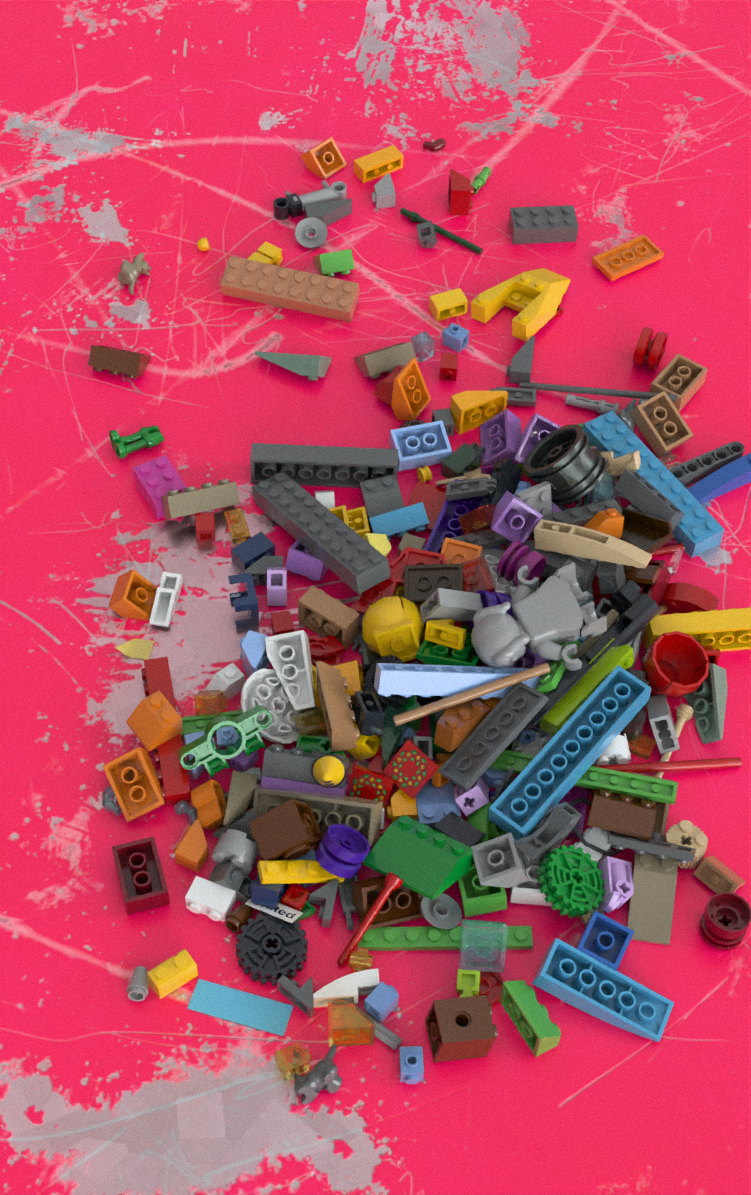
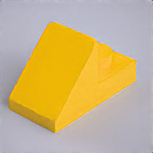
(445, 633)

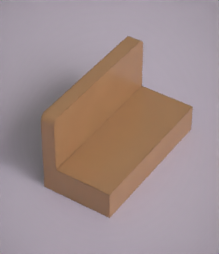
(718, 876)

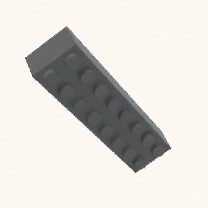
(322, 464)

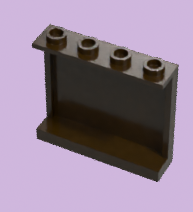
(644, 531)

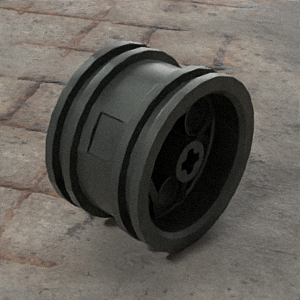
(566, 463)

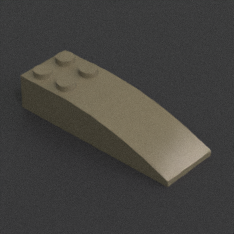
(328, 809)

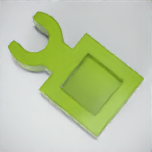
(468, 982)

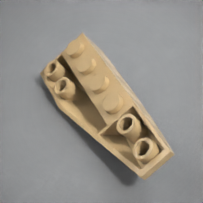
(587, 544)

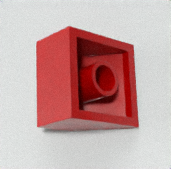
(459, 194)

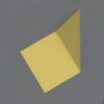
(137, 648)

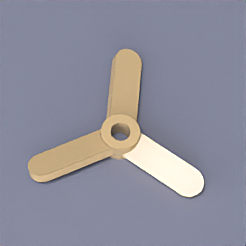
(469, 475)

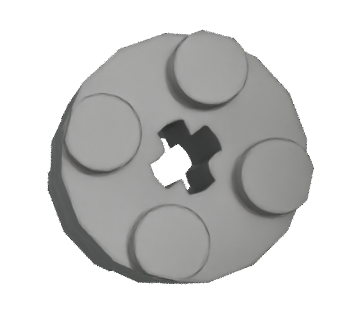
(236, 849)

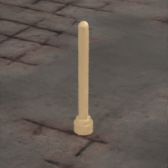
(684, 713)

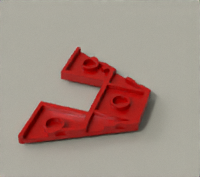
(388, 587)

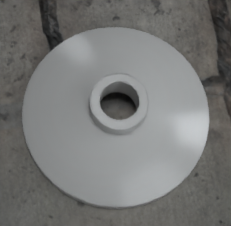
(311, 226)
(441, 912)

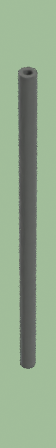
(593, 391)

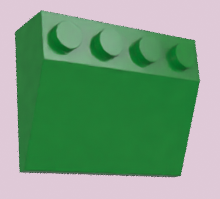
(437, 654)
(420, 857)

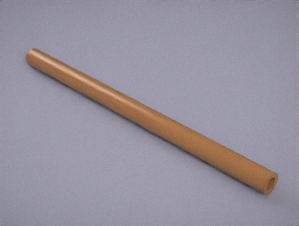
(471, 694)

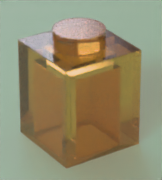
(210, 702)

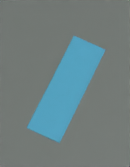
(240, 1007)

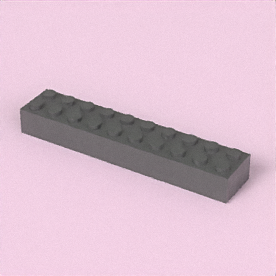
(321, 532)

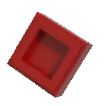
(295, 897)

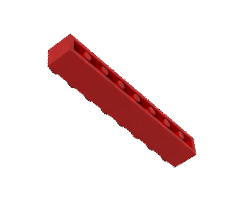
(173, 775)

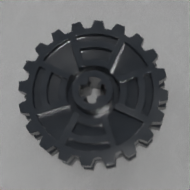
(271, 963)

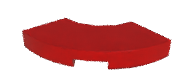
(324, 646)

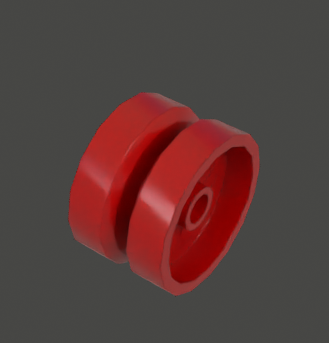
(648, 347)

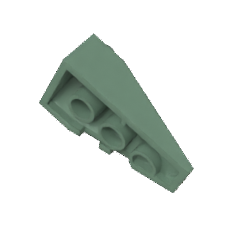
(304, 365)
(710, 704)

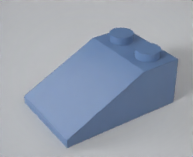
(435, 803)

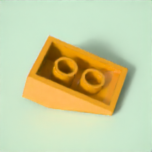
(476, 407)

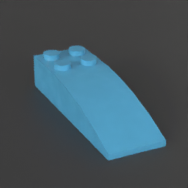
(602, 991)

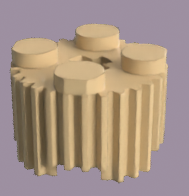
(689, 836)

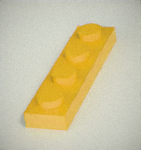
(294, 872)

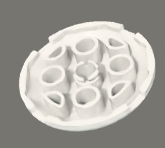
(267, 690)

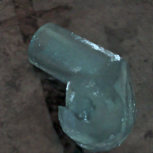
(109, 801)
(186, 808)

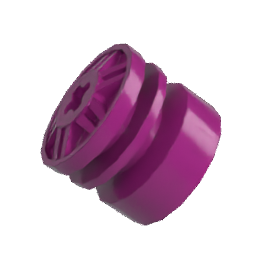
(518, 556)

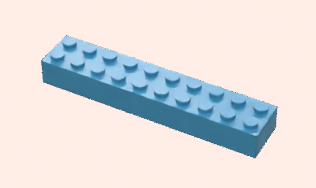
(698, 527)
(569, 754)

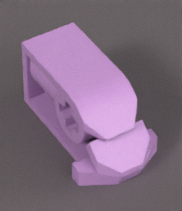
(473, 798)
(618, 883)

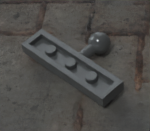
(655, 845)

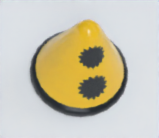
(329, 770)

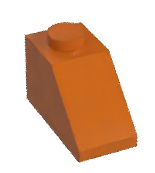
(607, 522)

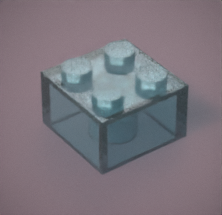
(482, 945)

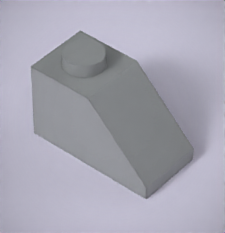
(384, 193)

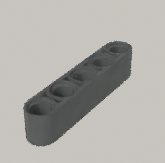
(705, 464)

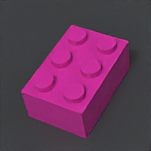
(154, 480)

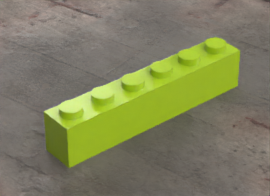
(582, 690)

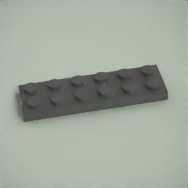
(493, 735)

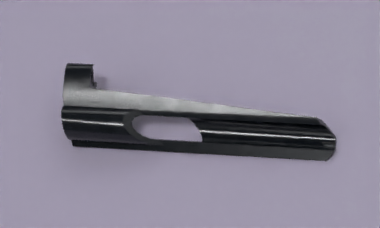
(636, 613)

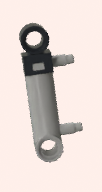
(294, 204)

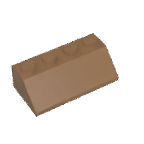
(336, 708)

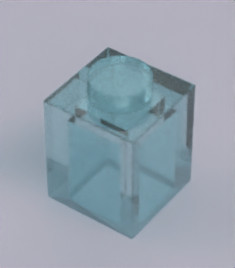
(423, 346)

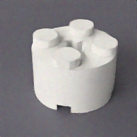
(615, 753)

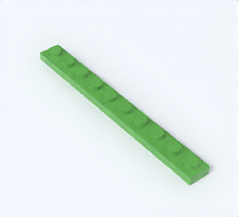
(601, 778)

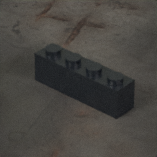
(507, 477)

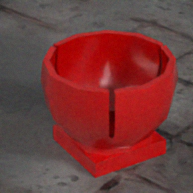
(675, 664)

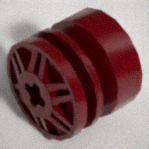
(725, 921)

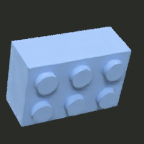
(420, 445)

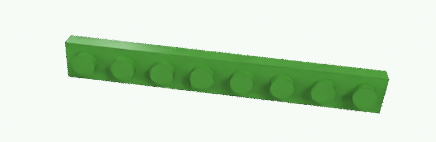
(434, 938)

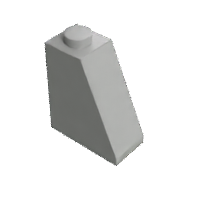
(450, 605)
(662, 724)

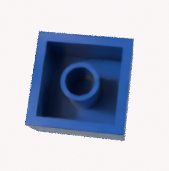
(604, 939)

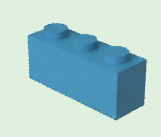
(400, 521)

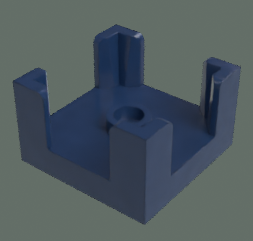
(245, 600)

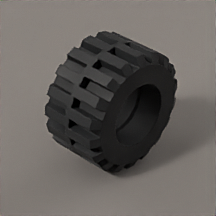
(395, 699)

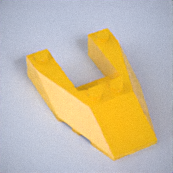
(530, 293)

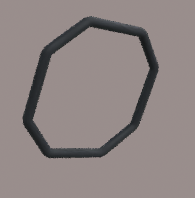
(581, 837)

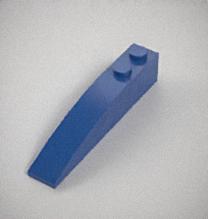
(723, 480)

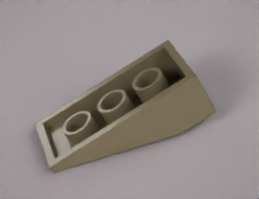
(653, 898)

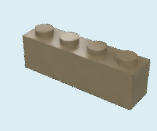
(200, 499)

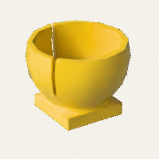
(393, 629)

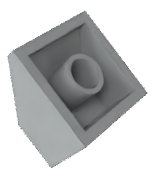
(499, 862)

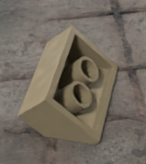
(385, 359)

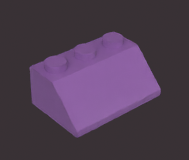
(500, 437)

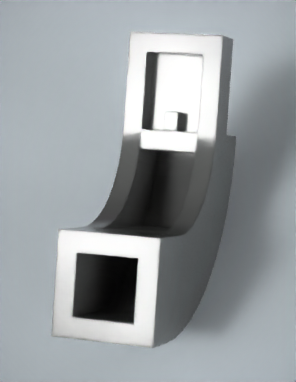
(551, 833)

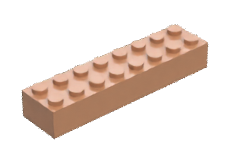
(290, 288)

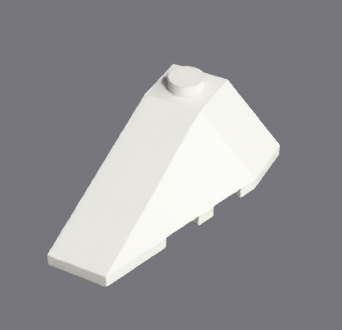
(292, 663)

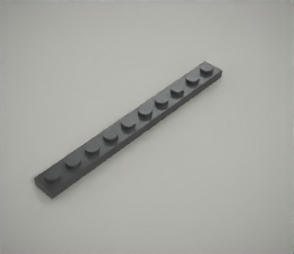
(576, 516)

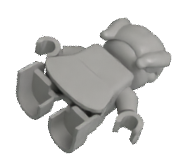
(538, 620)

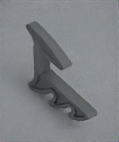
(509, 778)

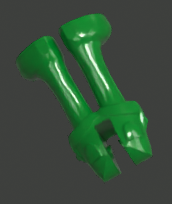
(146, 437)

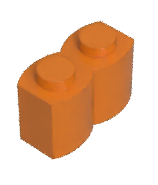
(210, 804)

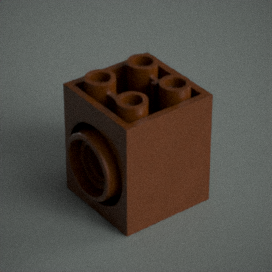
(286, 831)
(460, 1028)

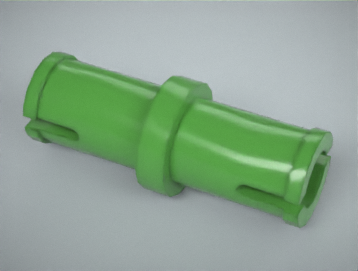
(480, 179)

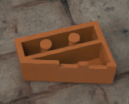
(459, 723)

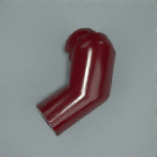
(435, 146)

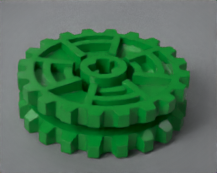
(571, 881)

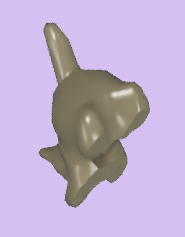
(131, 271)

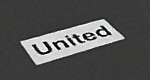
(282, 911)

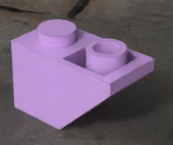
(277, 586)

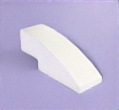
(166, 599)
(347, 988)

